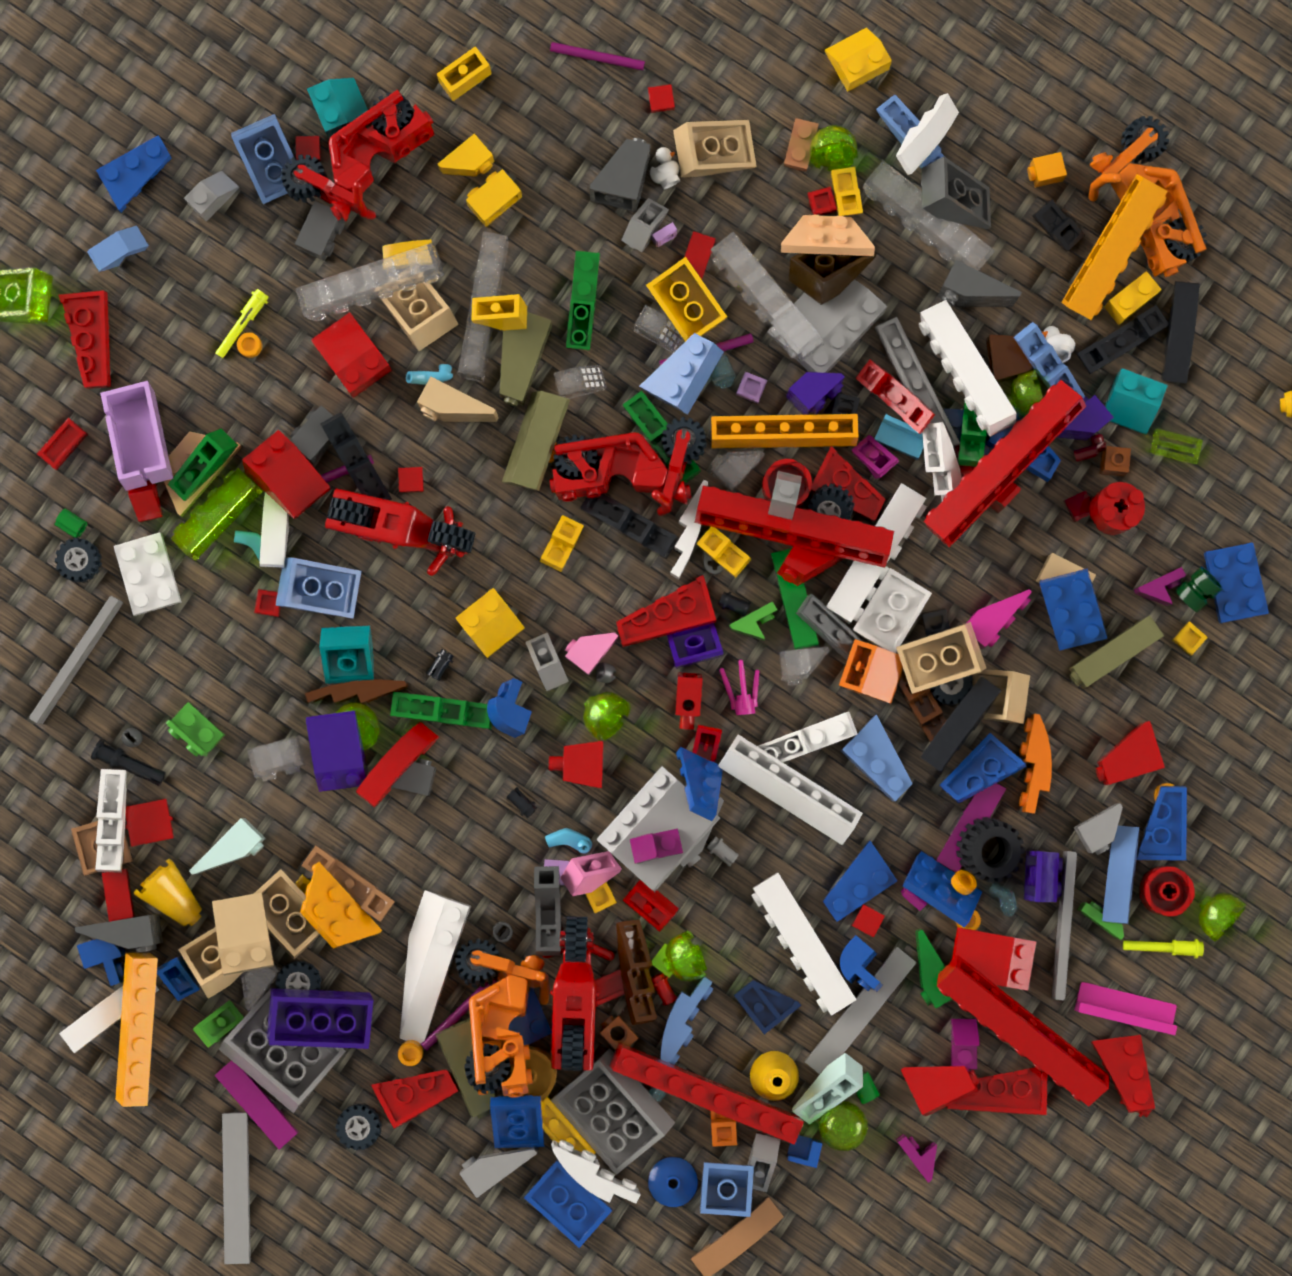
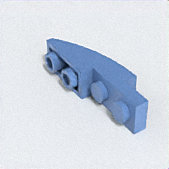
(676, 1030)

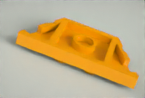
(334, 911)

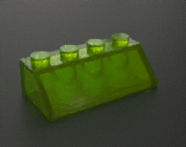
(216, 514)

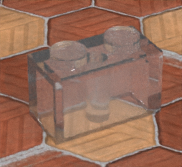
(276, 758)

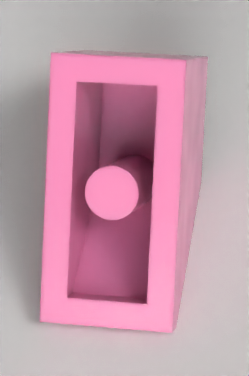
(589, 650)
(589, 872)

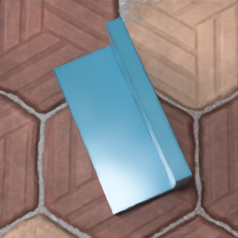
(900, 437)

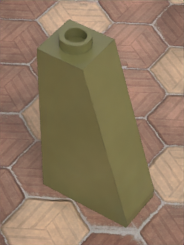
(521, 357)
(1115, 652)
(456, 1046)

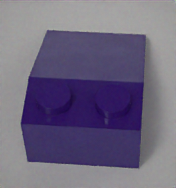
(336, 751)
(1042, 876)

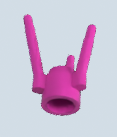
(744, 703)

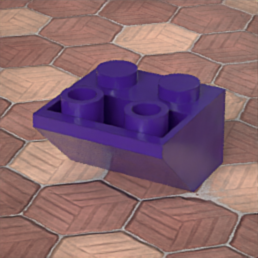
(813, 389)
(1088, 421)

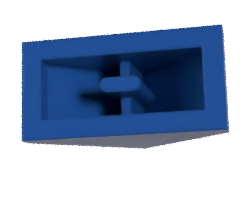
(178, 978)

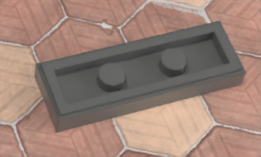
(827, 625)

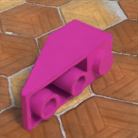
(990, 619)

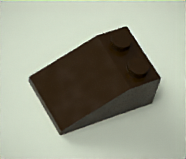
(825, 274)

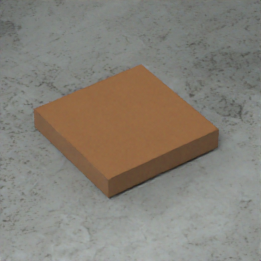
(86, 846)

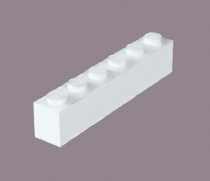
(968, 368)
(861, 577)
(790, 789)
(803, 943)

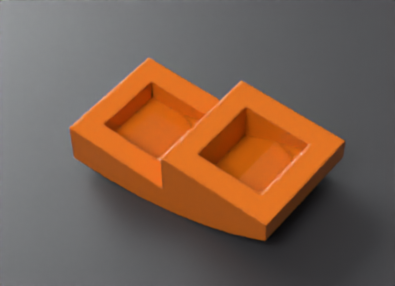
(723, 1130)

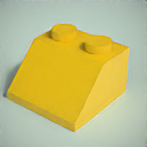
(859, 58)
(490, 622)

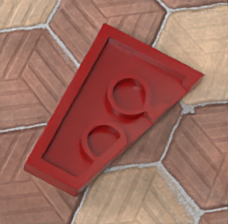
(839, 472)
(1128, 1069)
(413, 1095)

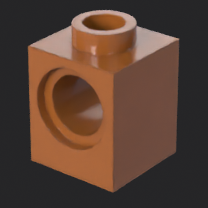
(1115, 461)
(629, 1037)

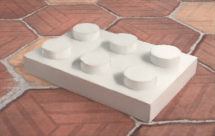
(147, 574)
(892, 611)

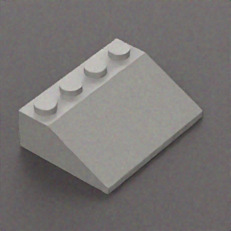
(838, 323)
(655, 809)
(284, 1071)
(613, 1113)

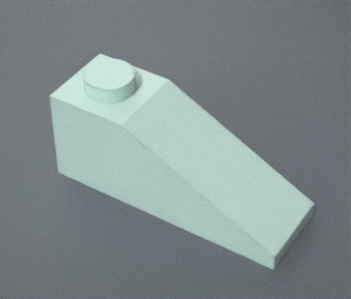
(234, 845)
(830, 1088)

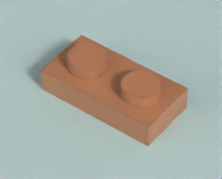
(799, 145)

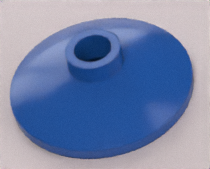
(669, 1169)

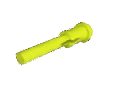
(256, 302)
(1186, 948)

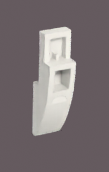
(811, 738)
(584, 1170)

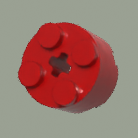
(788, 466)
(1128, 501)
(1173, 903)

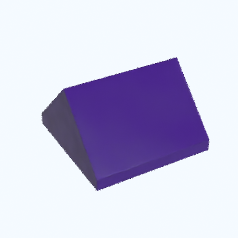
(695, 645)

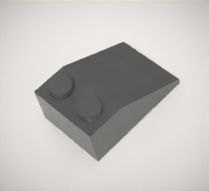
(955, 194)
(975, 289)
(129, 933)

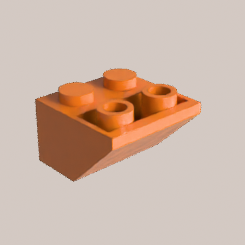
(872, 671)

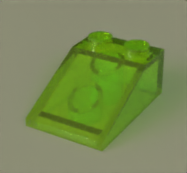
(25, 295)

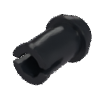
(734, 603)
(440, 664)
(522, 802)

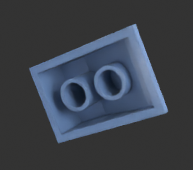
(264, 155)
(318, 588)

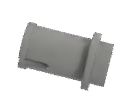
(722, 851)

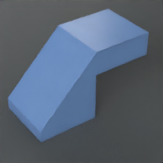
(116, 247)

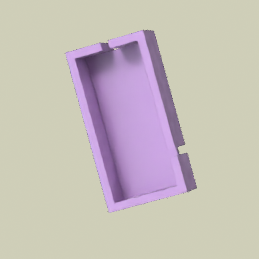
(137, 435)

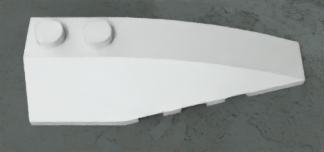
(429, 958)

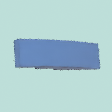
(900, 120)
(1044, 358)
(1121, 875)

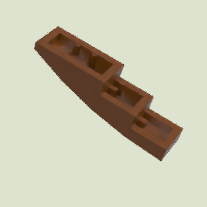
(366, 690)
(923, 707)
(635, 973)

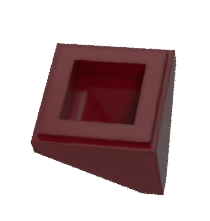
(1078, 506)

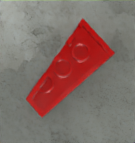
(89, 329)
(671, 614)
(1009, 1093)

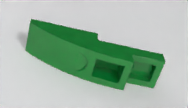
(583, 300)

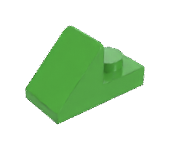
(748, 624)
(1095, 914)
(218, 1024)

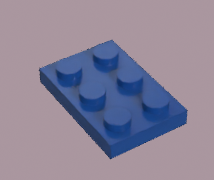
(1241, 582)
(1073, 609)
(933, 885)
(517, 1121)
(567, 1204)

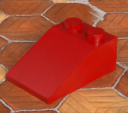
(351, 355)
(285, 474)
(998, 957)

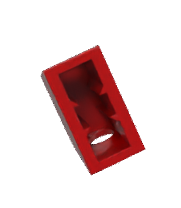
(688, 688)
(580, 764)

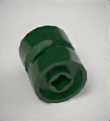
(1202, 586)

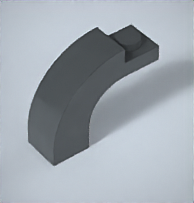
(547, 910)

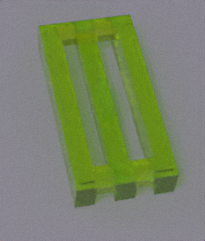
(1196, 451)

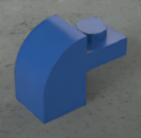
(504, 712)
(99, 952)
(854, 961)

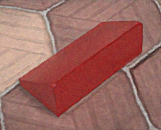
(651, 905)

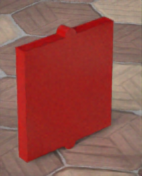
(149, 822)

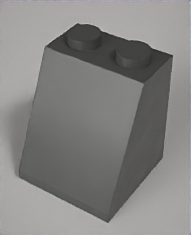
(623, 176)

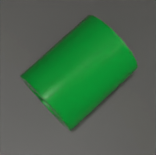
(70, 523)
(868, 1091)

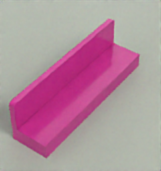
(1126, 1008)

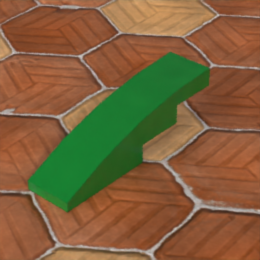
(652, 427)
(972, 439)
(793, 597)
(440, 710)

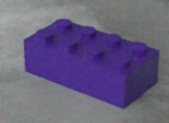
(320, 1018)

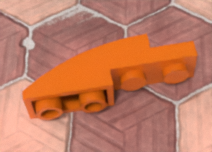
(1038, 754)

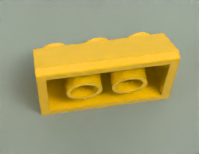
(686, 300)

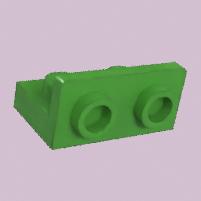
(195, 730)

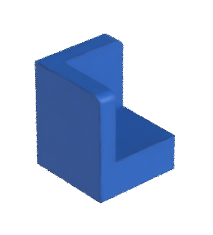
(805, 1151)

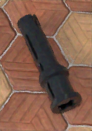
(118, 759)

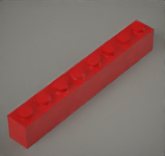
(1004, 463)
(806, 529)
(1022, 1031)
(706, 1093)

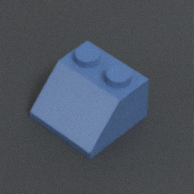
(726, 1189)

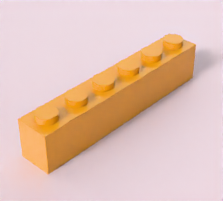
(1114, 247)
(784, 431)
(136, 1029)

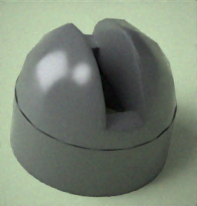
(605, 673)
(136, 734)
(506, 933)

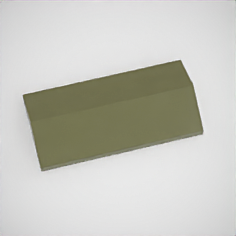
(535, 440)

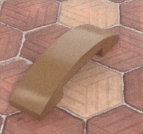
(361, 890)
(738, 1238)

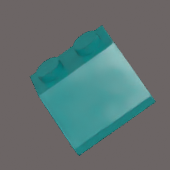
(337, 103)
(1134, 400)
(347, 654)

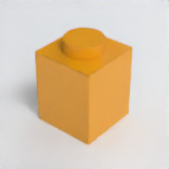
(1047, 169)

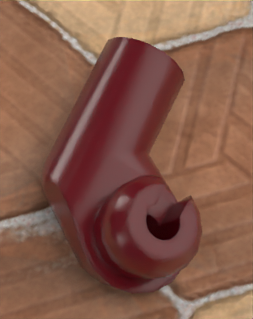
(1091, 451)

